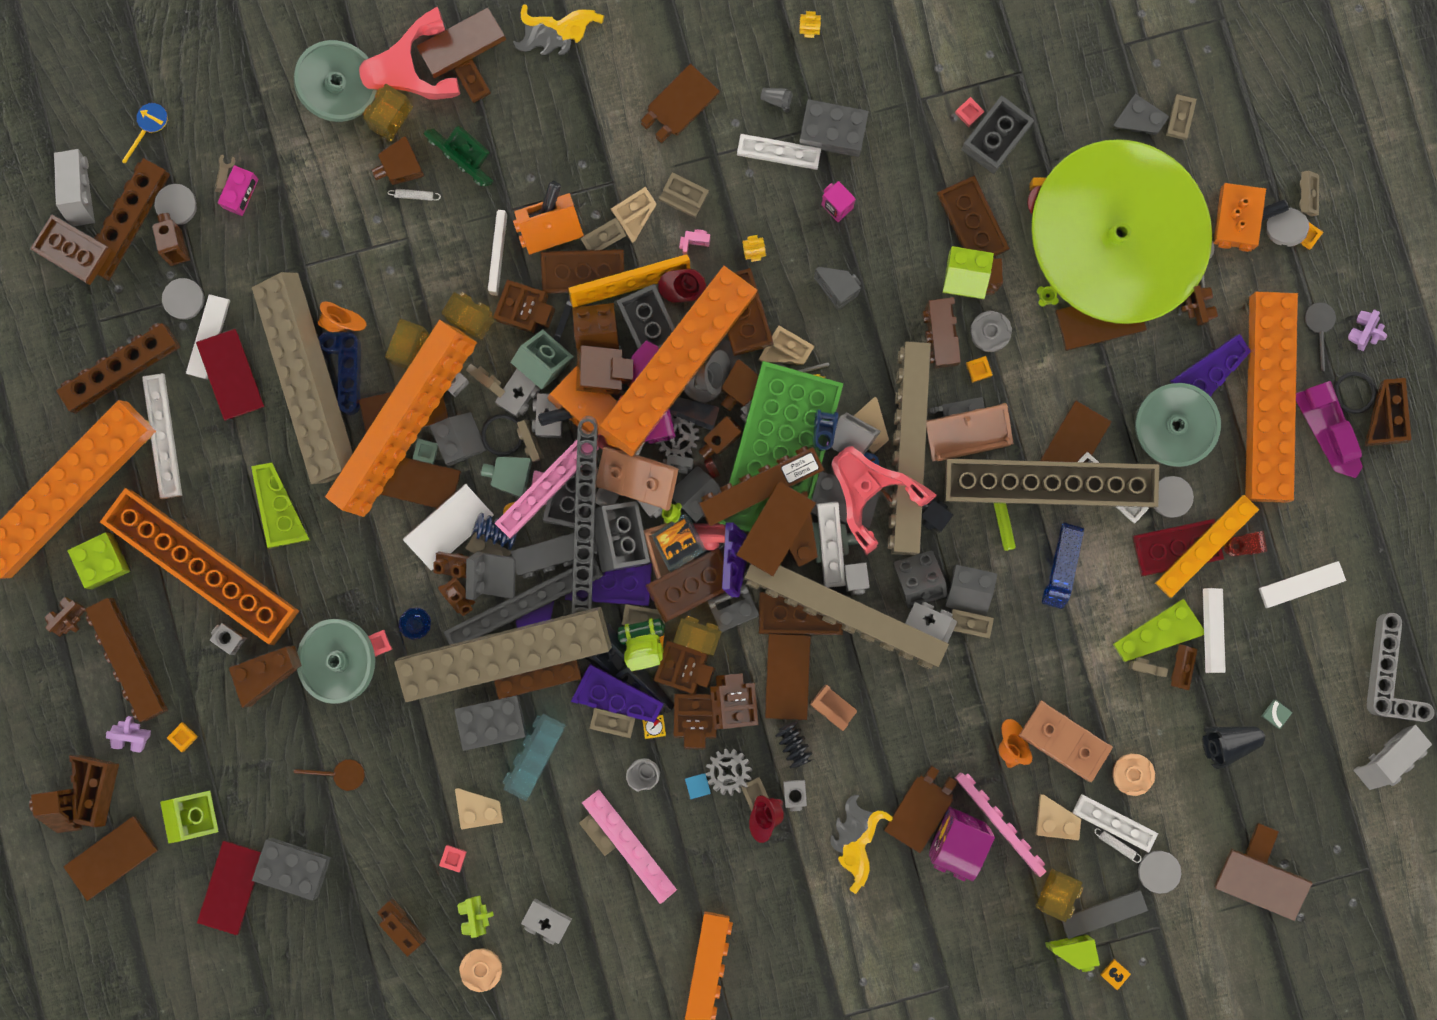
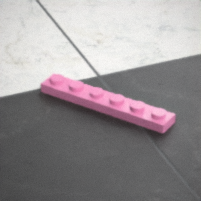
(541, 491)
(1006, 830)
(629, 846)

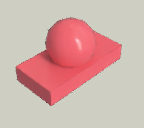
(711, 535)

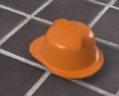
(339, 319)
(1013, 748)

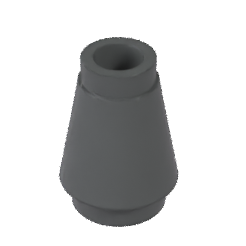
(777, 96)

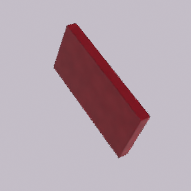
(230, 374)
(1162, 548)
(229, 888)

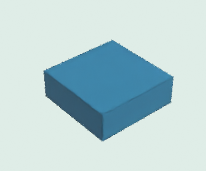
(697, 786)

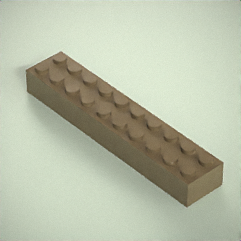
(303, 376)
(909, 444)
(1051, 483)
(850, 614)
(503, 654)

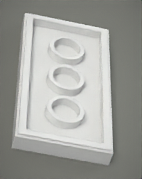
(447, 526)

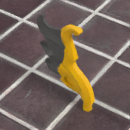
(554, 34)
(854, 836)

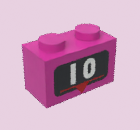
(238, 190)
(837, 201)

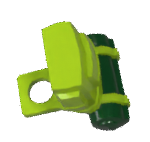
(642, 643)

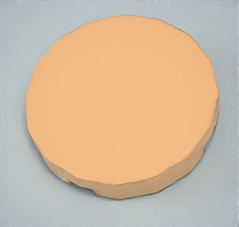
(1133, 774)
(480, 970)

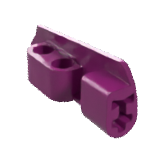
(1330, 428)
(664, 429)

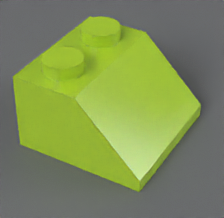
(968, 272)
(189, 817)
(1077, 951)

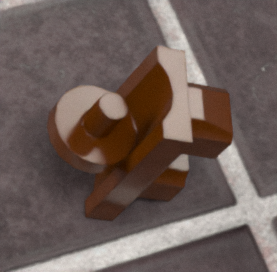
(1197, 308)
(450, 564)
(456, 596)
(66, 619)

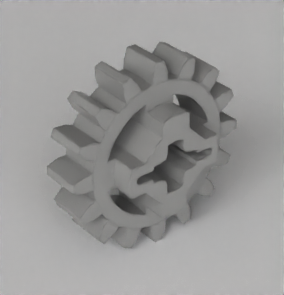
(686, 438)
(723, 778)

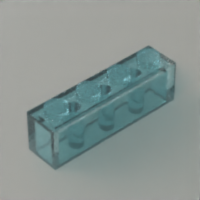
(534, 757)

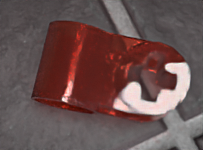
(1248, 544)

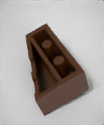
(1390, 415)
(261, 674)
(55, 810)

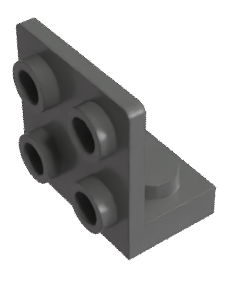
(682, 463)
(490, 575)
(921, 578)

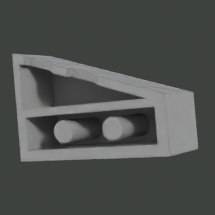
(73, 187)
(1394, 759)

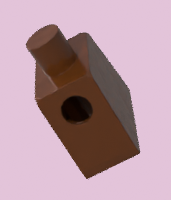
(398, 163)
(170, 240)
(739, 386)
(727, 430)

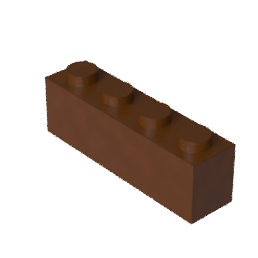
(538, 679)

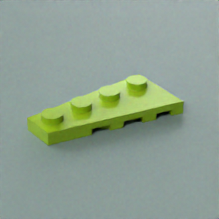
(277, 513)
(1162, 631)

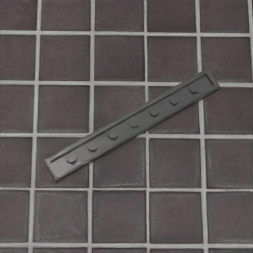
(517, 606)

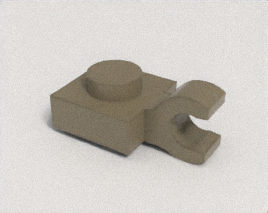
(222, 174)

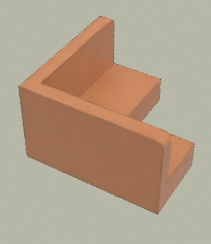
(833, 707)

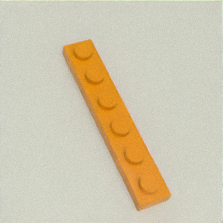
(625, 281)
(1206, 546)

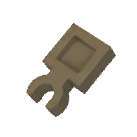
(1143, 666)

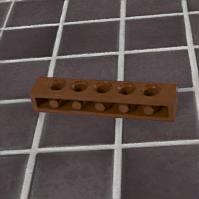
(136, 213)
(129, 368)

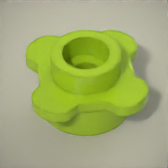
(1042, 291)
(673, 514)

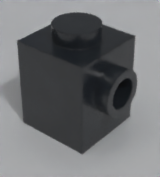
(935, 516)

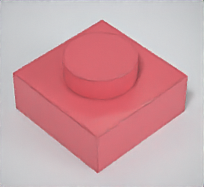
(969, 112)
(380, 643)
(453, 858)

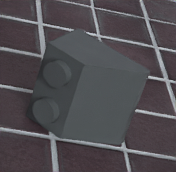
(838, 285)
(458, 438)
(691, 489)
(970, 590)

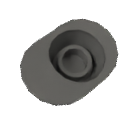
(713, 373)

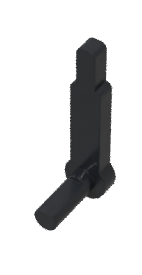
(563, 320)

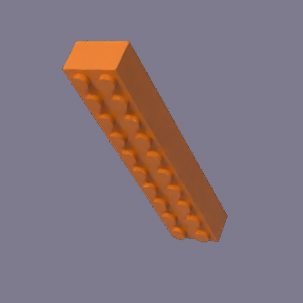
(677, 361)
(1271, 397)
(401, 419)
(70, 484)
(199, 566)

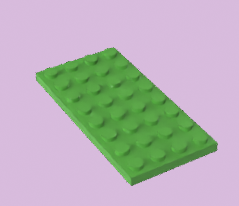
(780, 424)

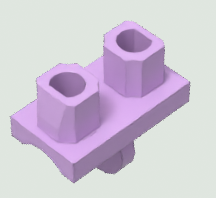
(1362, 338)
(128, 732)

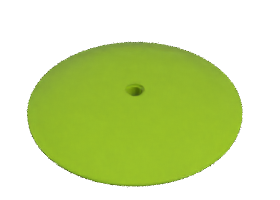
(1161, 225)

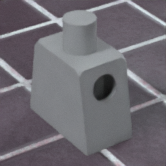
(854, 433)

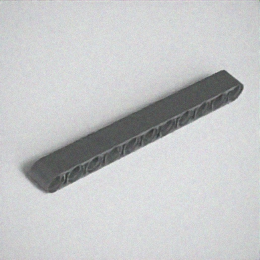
(584, 521)

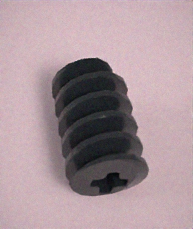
(794, 745)

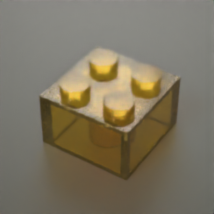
(387, 112)
(467, 315)
(406, 343)
(697, 636)
(1059, 895)

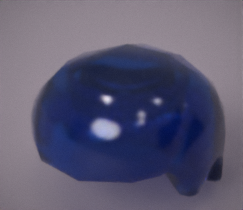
(414, 623)

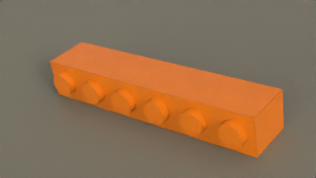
(708, 967)

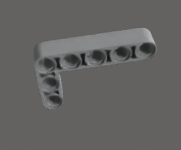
(1389, 675)

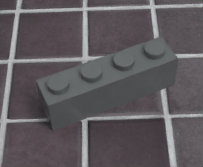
(548, 555)

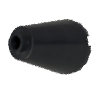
(1230, 744)

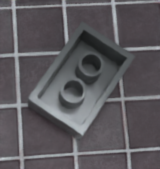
(833, 128)
(997, 134)
(646, 316)
(829, 490)
(561, 506)
(620, 537)
(490, 723)
(291, 869)

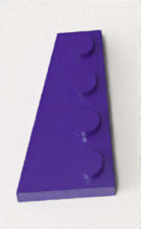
(1215, 367)
(621, 587)
(609, 693)

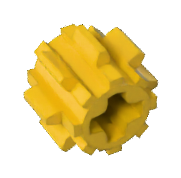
(810, 24)
(754, 248)

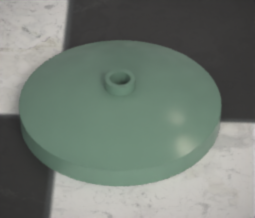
(328, 64)
(1197, 419)
(336, 661)

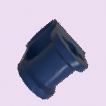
(825, 428)

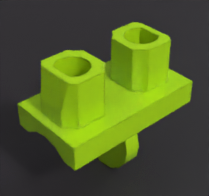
(477, 916)

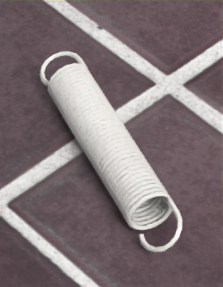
(411, 194)
(1116, 844)

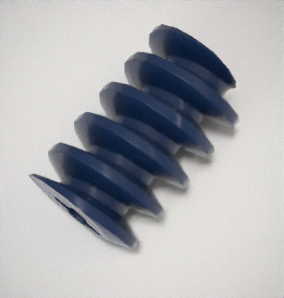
(490, 529)

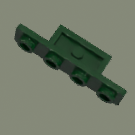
(464, 151)

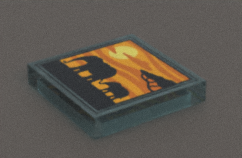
(678, 542)

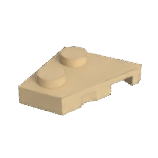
(634, 212)
(787, 349)
(872, 415)
(477, 810)
(1056, 821)

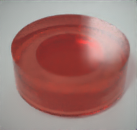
(711, 468)

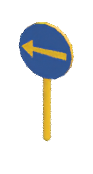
(151, 119)

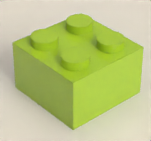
(98, 561)

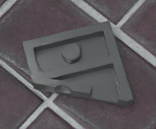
(1141, 117)

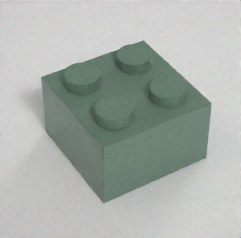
(541, 359)

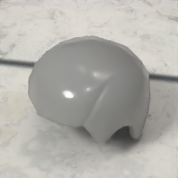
(642, 774)

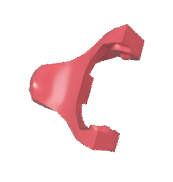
(397, 67)
(861, 481)

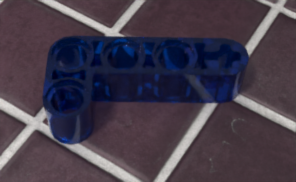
(345, 374)
(1064, 566)

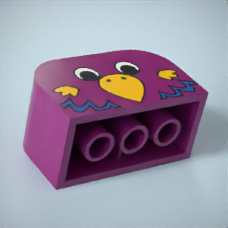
(961, 845)

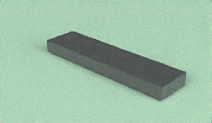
(1105, 914)

